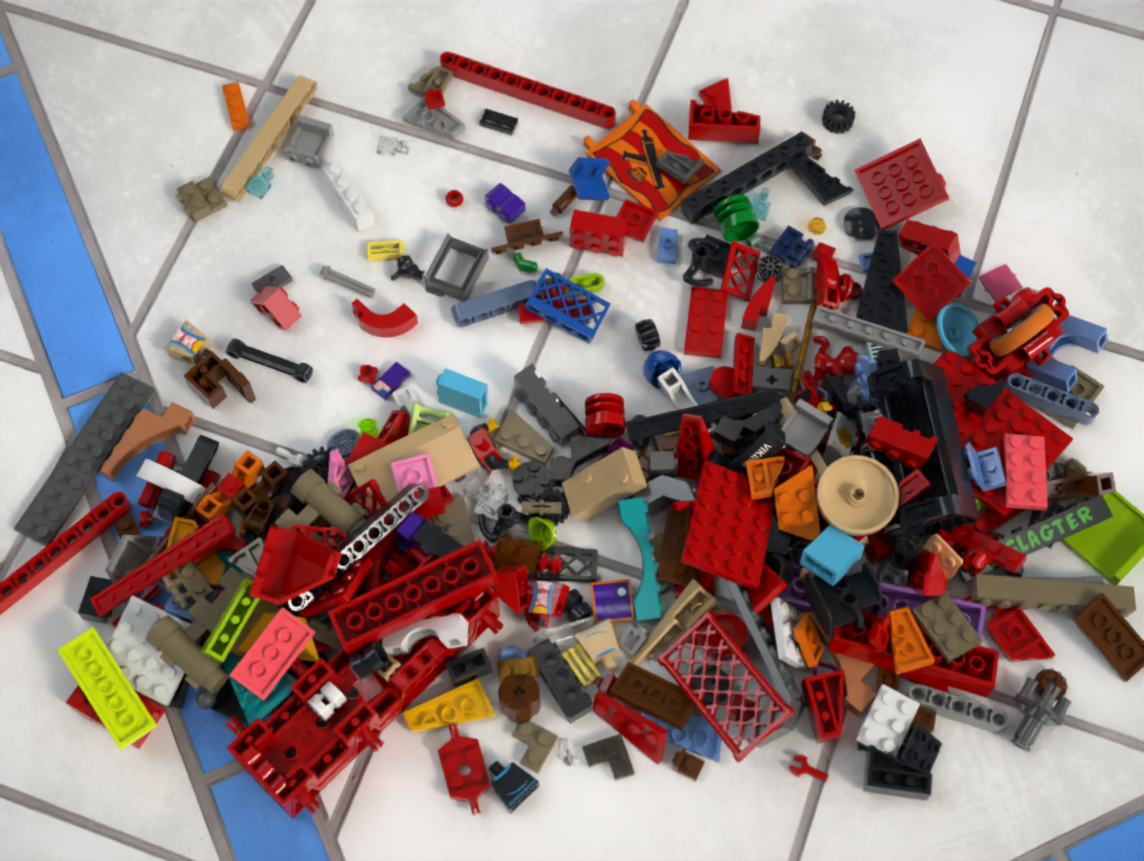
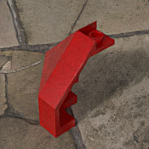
(292, 565)

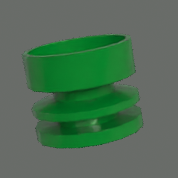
(736, 218)

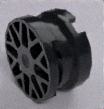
(769, 268)

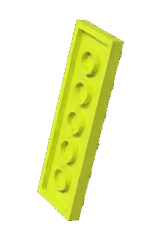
(107, 688)

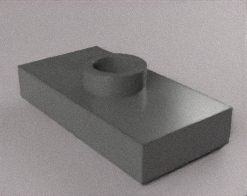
(277, 278)

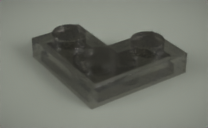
(611, 751)

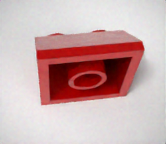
(512, 586)

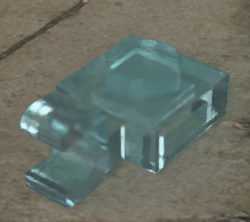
(260, 185)
(761, 206)

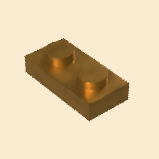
(525, 666)

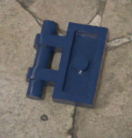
(787, 243)

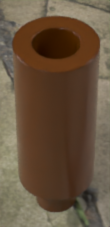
(564, 200)

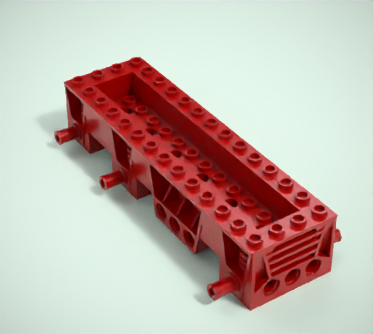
(357, 723)

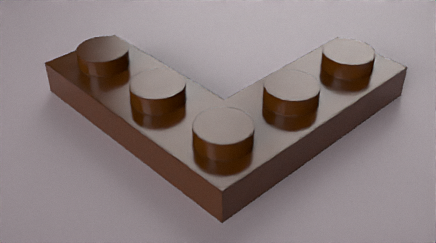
(923, 716)

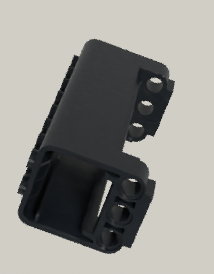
(919, 399)

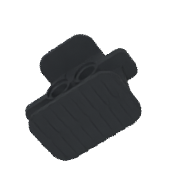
(844, 600)

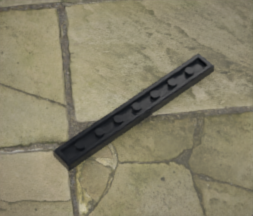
(710, 412)

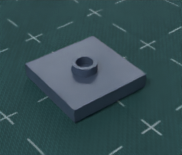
(698, 385)

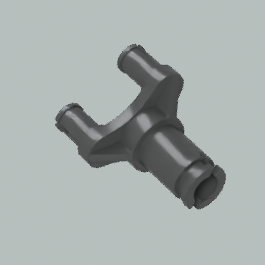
(1037, 712)

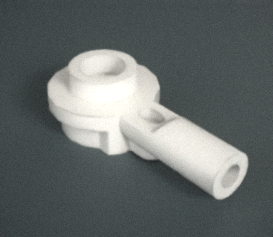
(296, 460)

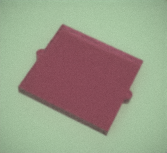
(1000, 282)

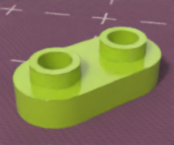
(586, 281)

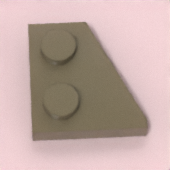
(435, 79)

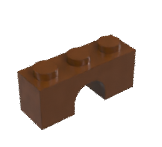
(269, 487)

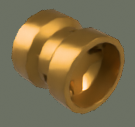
(783, 361)

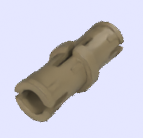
(541, 507)

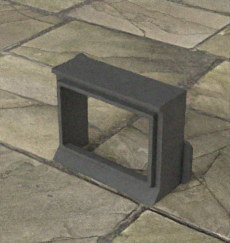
(440, 287)

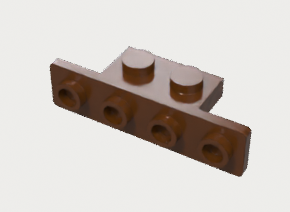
(525, 233)

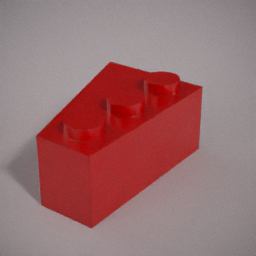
(918, 236)
(900, 443)
(824, 704)

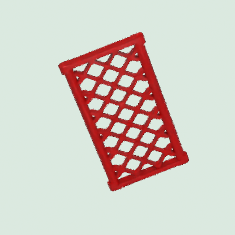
(734, 747)

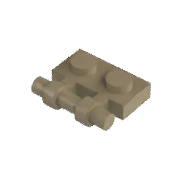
(192, 581)

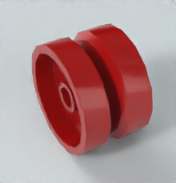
(734, 627)

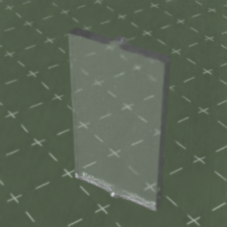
(564, 631)

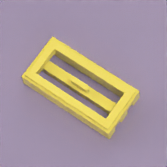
(385, 253)
(571, 651)

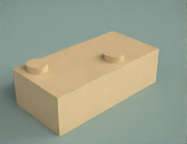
(604, 484)

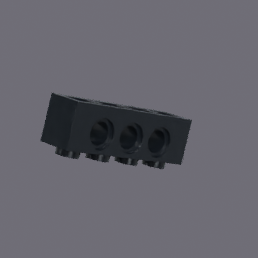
(571, 708)

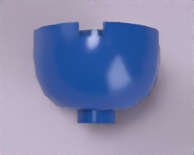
(659, 363)

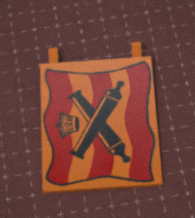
(633, 158)

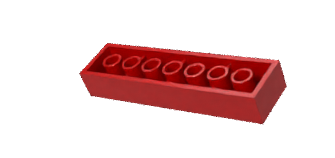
(413, 596)
(970, 672)

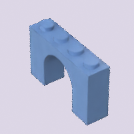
(1076, 333)

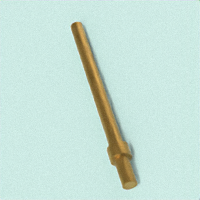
(797, 375)

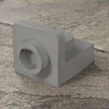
(633, 638)

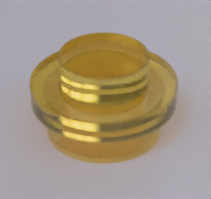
(817, 226)

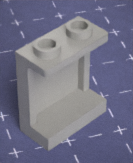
(309, 142)
(806, 428)

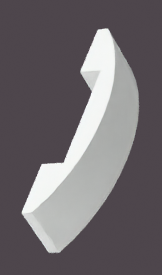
(166, 478)

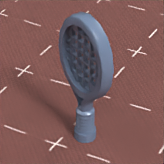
(343, 432)

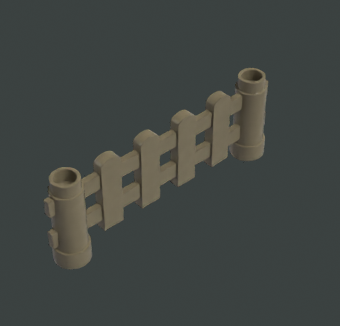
(181, 646)

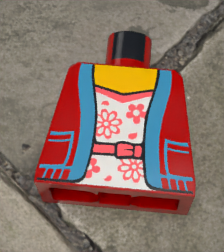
(546, 600)

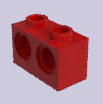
(878, 547)

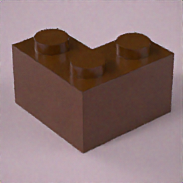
(204, 380)

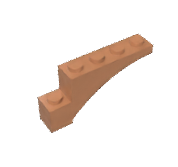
(144, 432)
(856, 694)

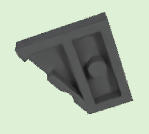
(679, 166)

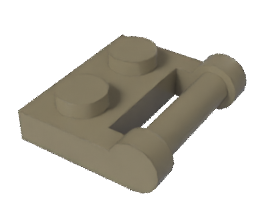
(792, 285)

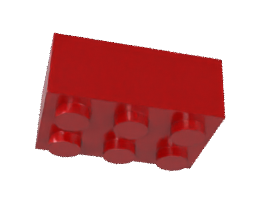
(598, 233)

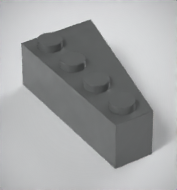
(544, 406)

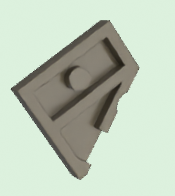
(249, 556)

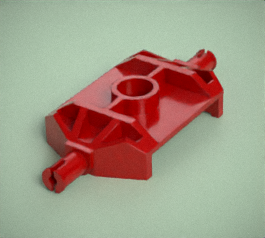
(461, 752)

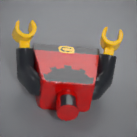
(816, 396)
(487, 450)

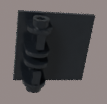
(920, 748)

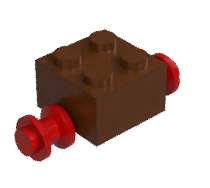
(518, 551)

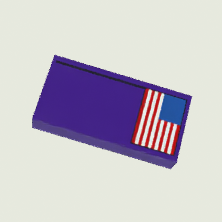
(390, 380)

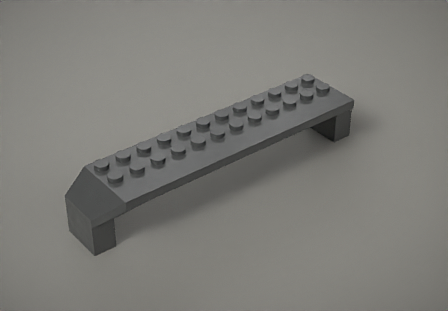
(669, 490)

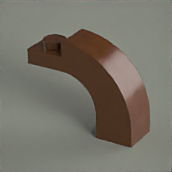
(1080, 485)

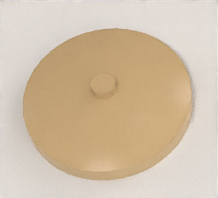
(857, 495)

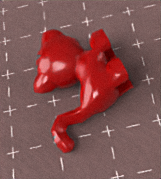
(840, 365)

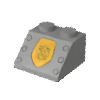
(840, 439)

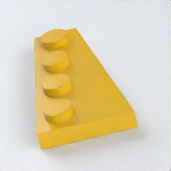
(456, 706)

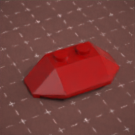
(928, 576)

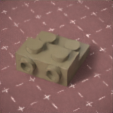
(200, 198)

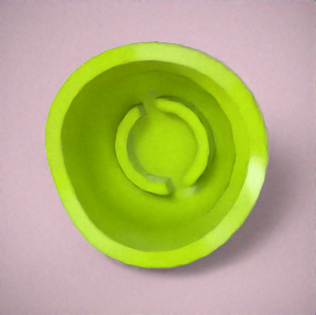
(542, 530)

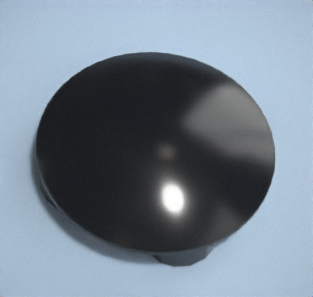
(861, 223)

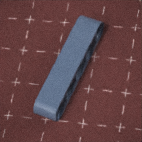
(493, 304)
(1060, 398)

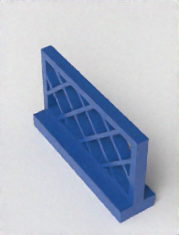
(563, 320)

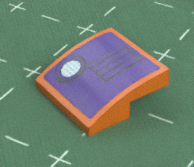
(612, 600)

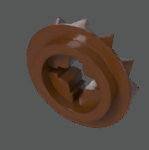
(1048, 675)

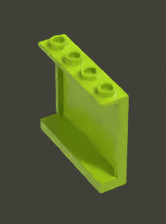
(1114, 544)

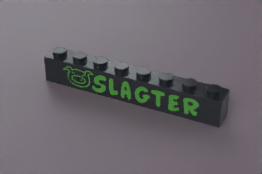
(1050, 530)

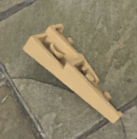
(682, 615)

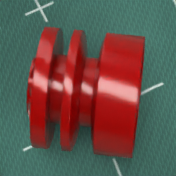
(604, 415)

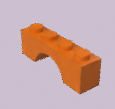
(247, 470)

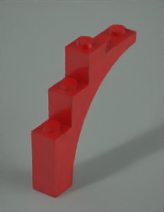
(379, 552)

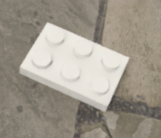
(887, 720)

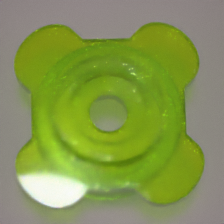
(368, 423)

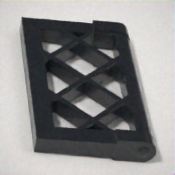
(577, 553)

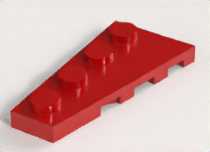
(637, 729)

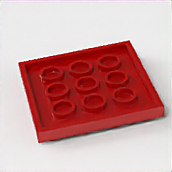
(901, 184)

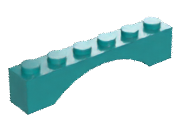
(646, 599)

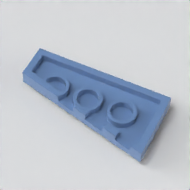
(696, 737)

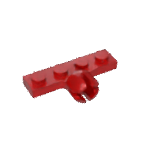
(528, 317)
(985, 550)

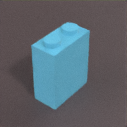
(462, 392)
(832, 555)

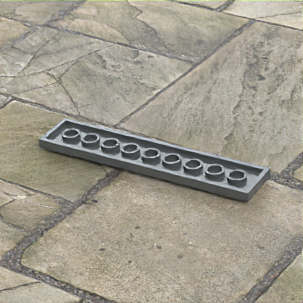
(83, 460)

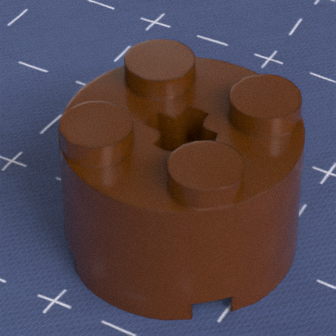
(519, 697)

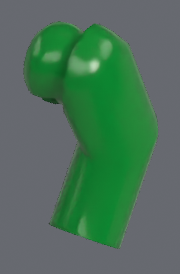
(524, 265)

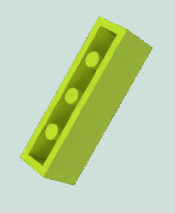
(230, 623)

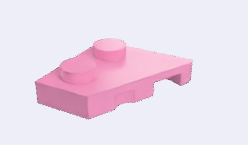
(339, 472)

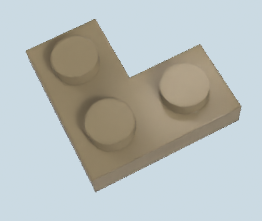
(539, 741)

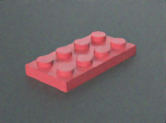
(1025, 472)
(272, 653)

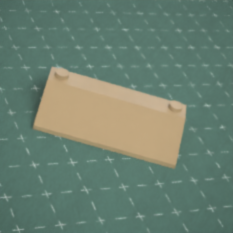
(444, 442)

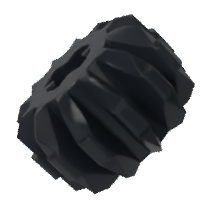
(647, 334)

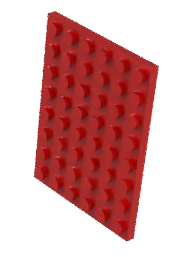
(1005, 416)

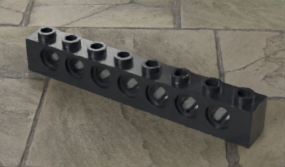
(746, 177)

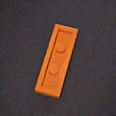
(236, 106)

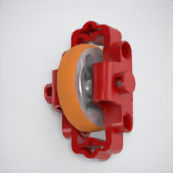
(1019, 331)

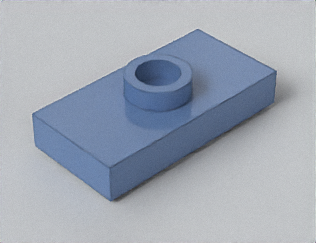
(667, 246)

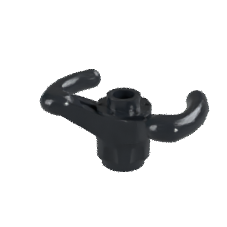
(699, 260)
(507, 518)

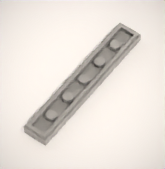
(868, 331)

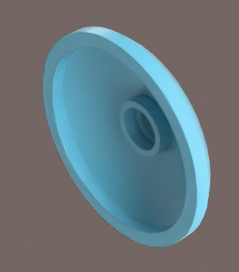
(955, 328)

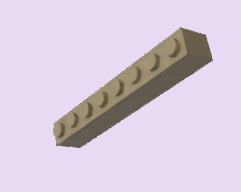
(1047, 594)

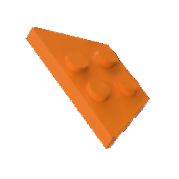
(798, 505)

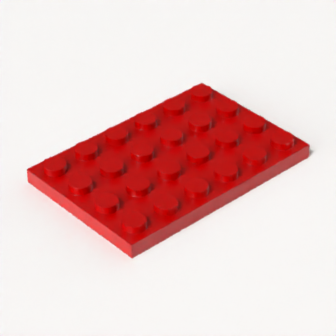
(727, 527)

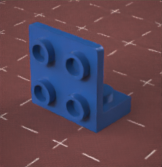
(588, 178)

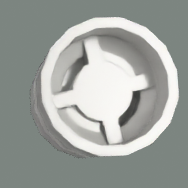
(332, 696)

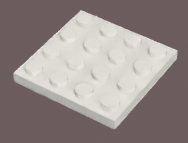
(140, 659)

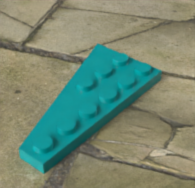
(252, 704)

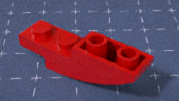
(827, 283)

